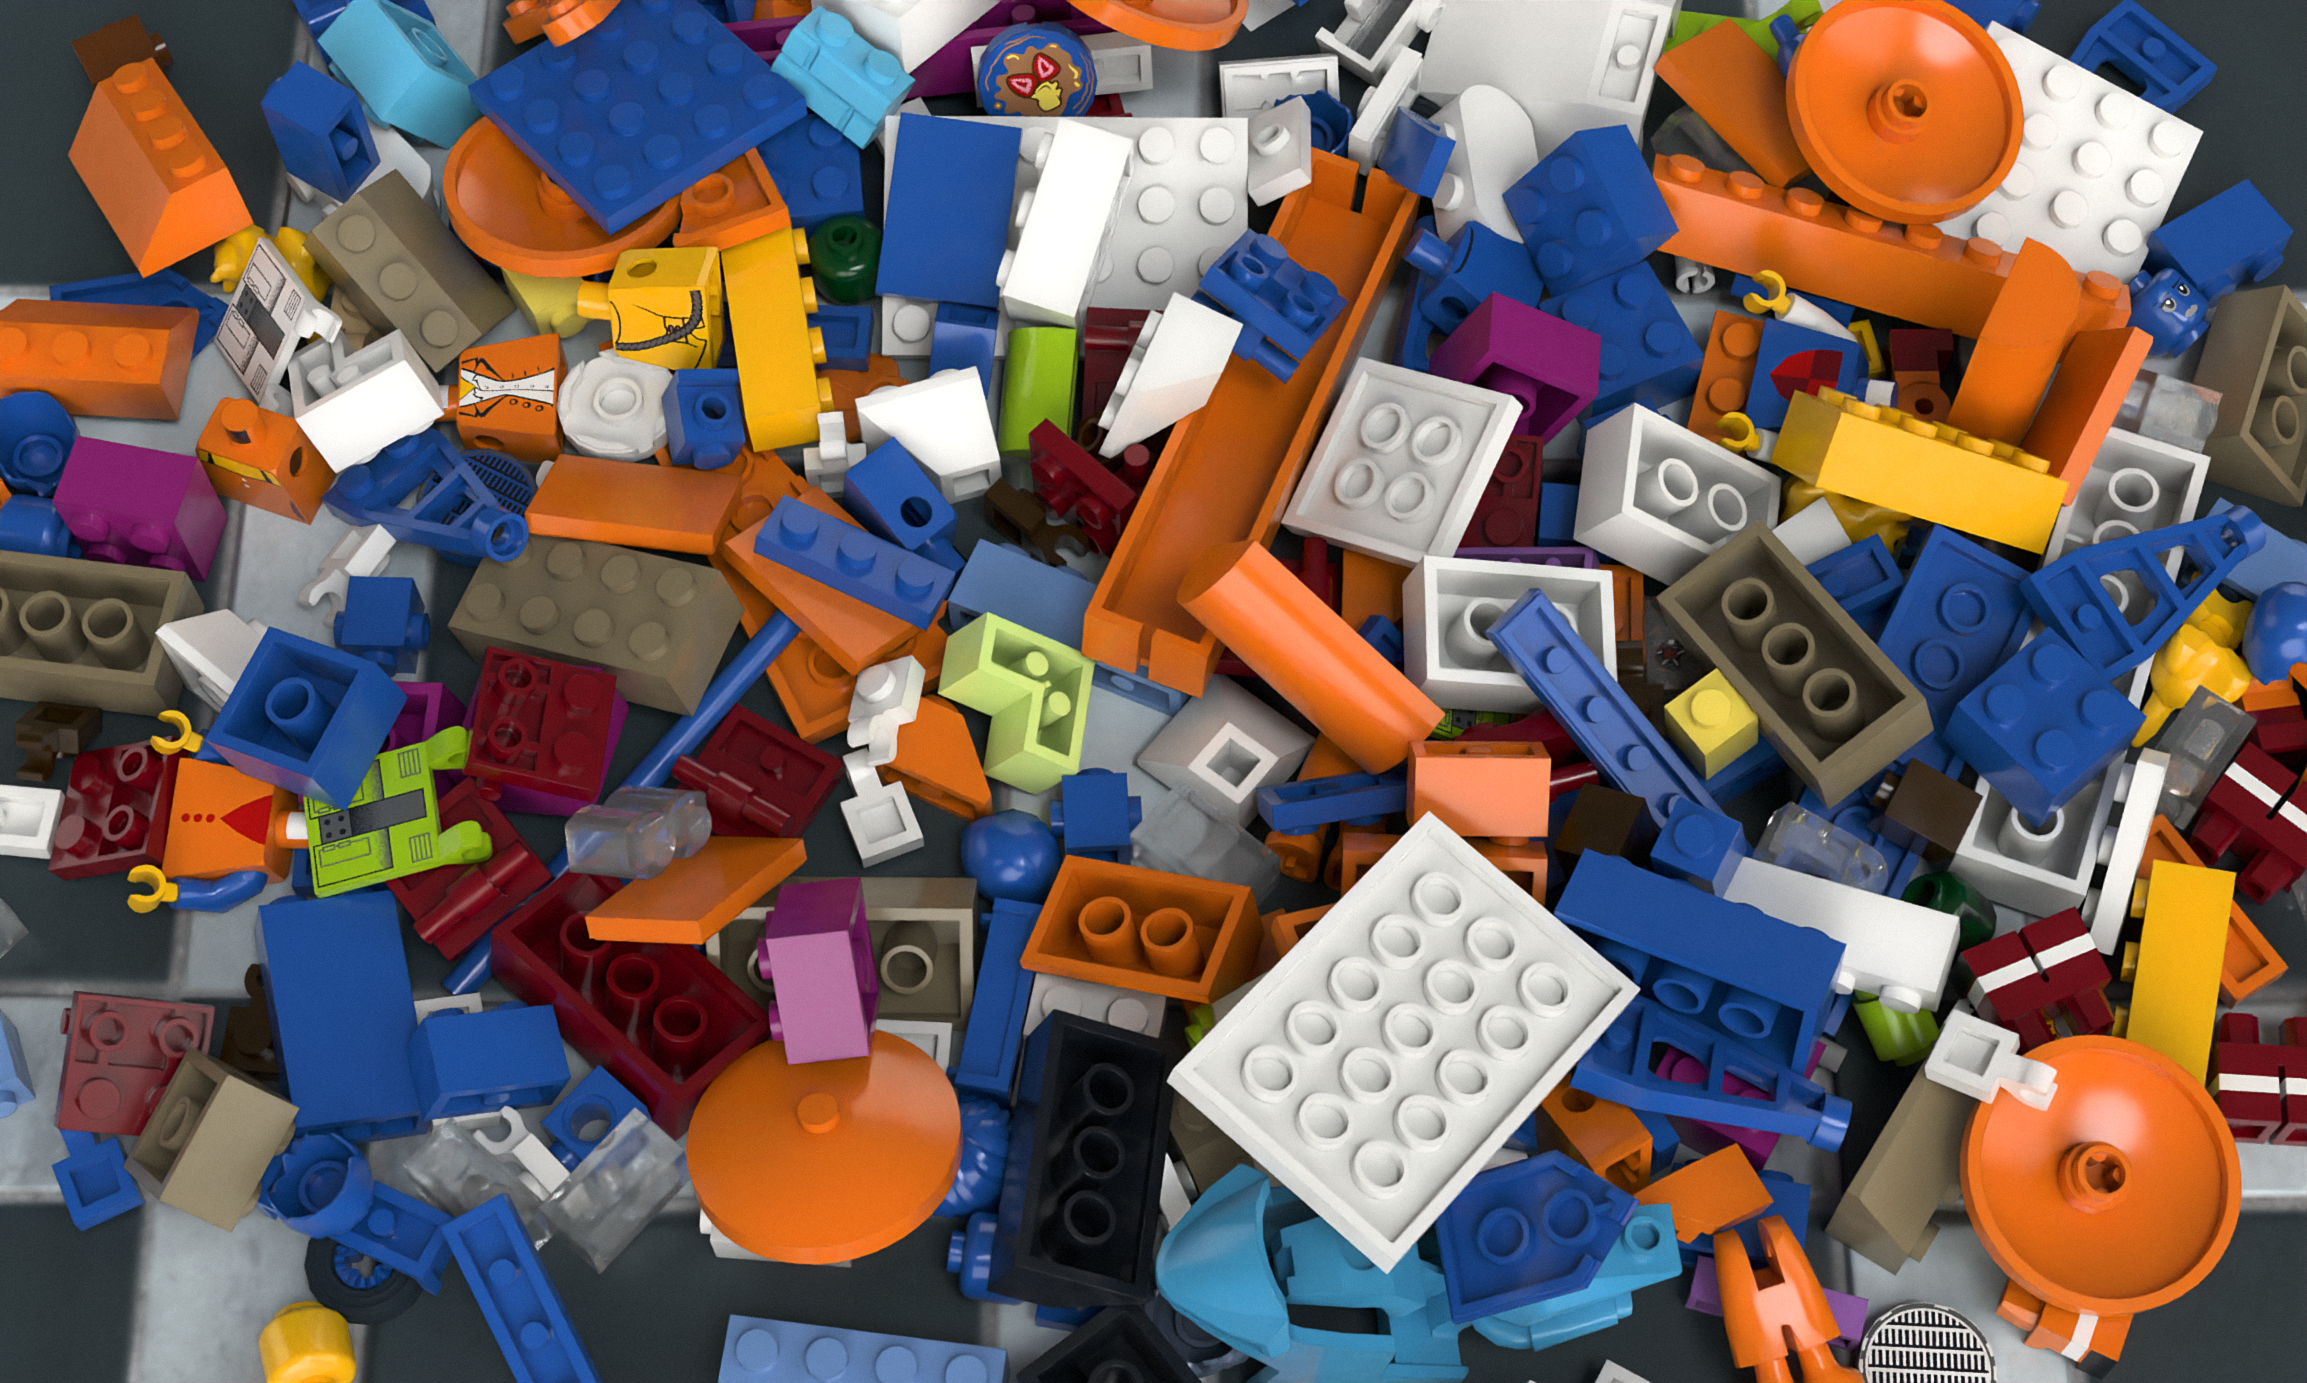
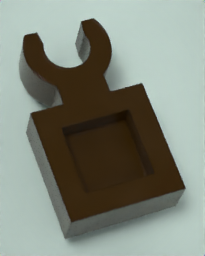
(248, 1033)

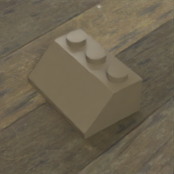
(408, 271)
(2260, 365)
(1906, 1176)

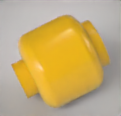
(307, 1346)

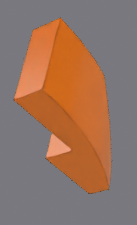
(1710, 1194)

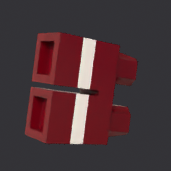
(2237, 821)
(2037, 977)
(2259, 1084)

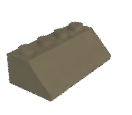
(920, 943)

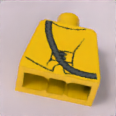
(662, 306)

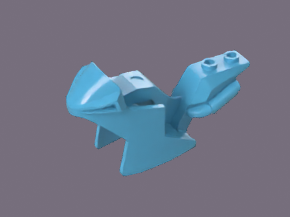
(1221, 1279)

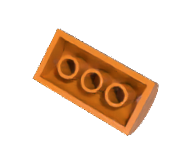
(2018, 347)
(1307, 654)

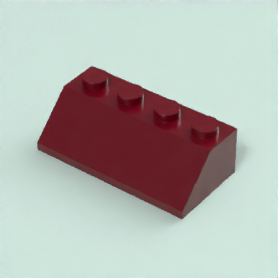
(638, 1009)

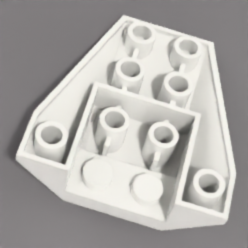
(1558, 59)

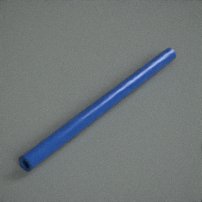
(657, 765)

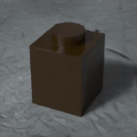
(1922, 810)
(1607, 824)

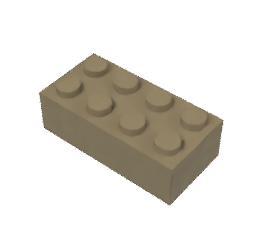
(605, 607)
(89, 632)
(1798, 662)

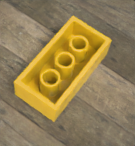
(1920, 468)

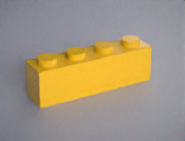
(774, 339)
(2176, 962)

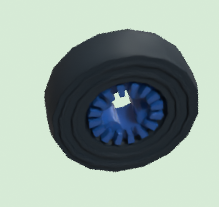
(348, 1292)

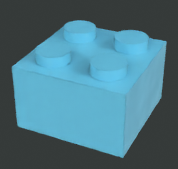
(402, 71)

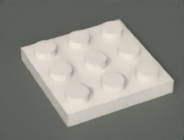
(1401, 464)

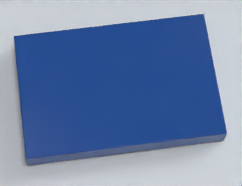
(948, 211)

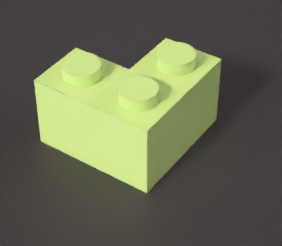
(1032, 692)

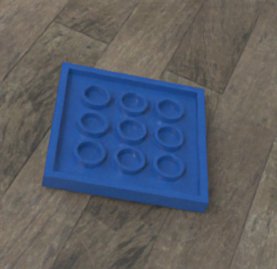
(638, 106)

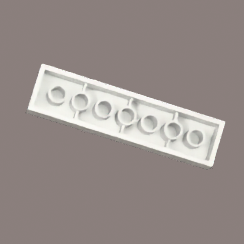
(2127, 492)

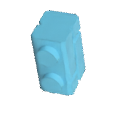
(843, 75)

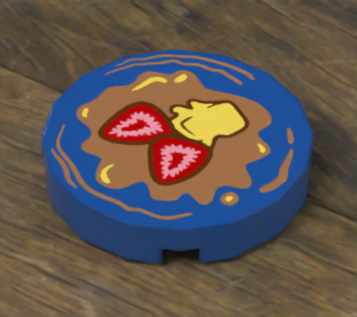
(1037, 72)

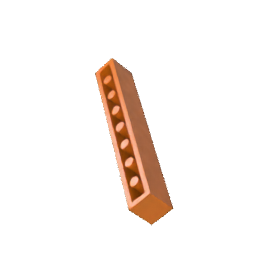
(1852, 255)

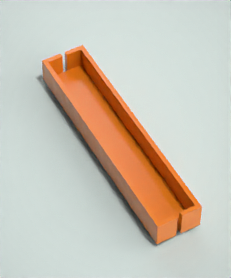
(1245, 451)

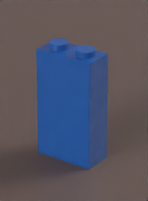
(341, 1013)

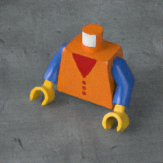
(223, 832)

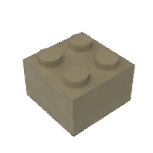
(212, 1140)

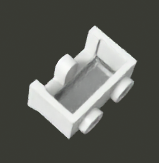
(1377, 32)

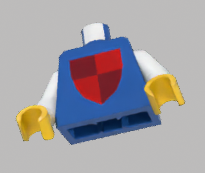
(1798, 353)

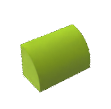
(1037, 385)

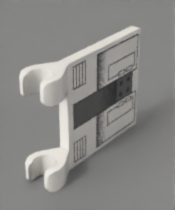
(266, 323)

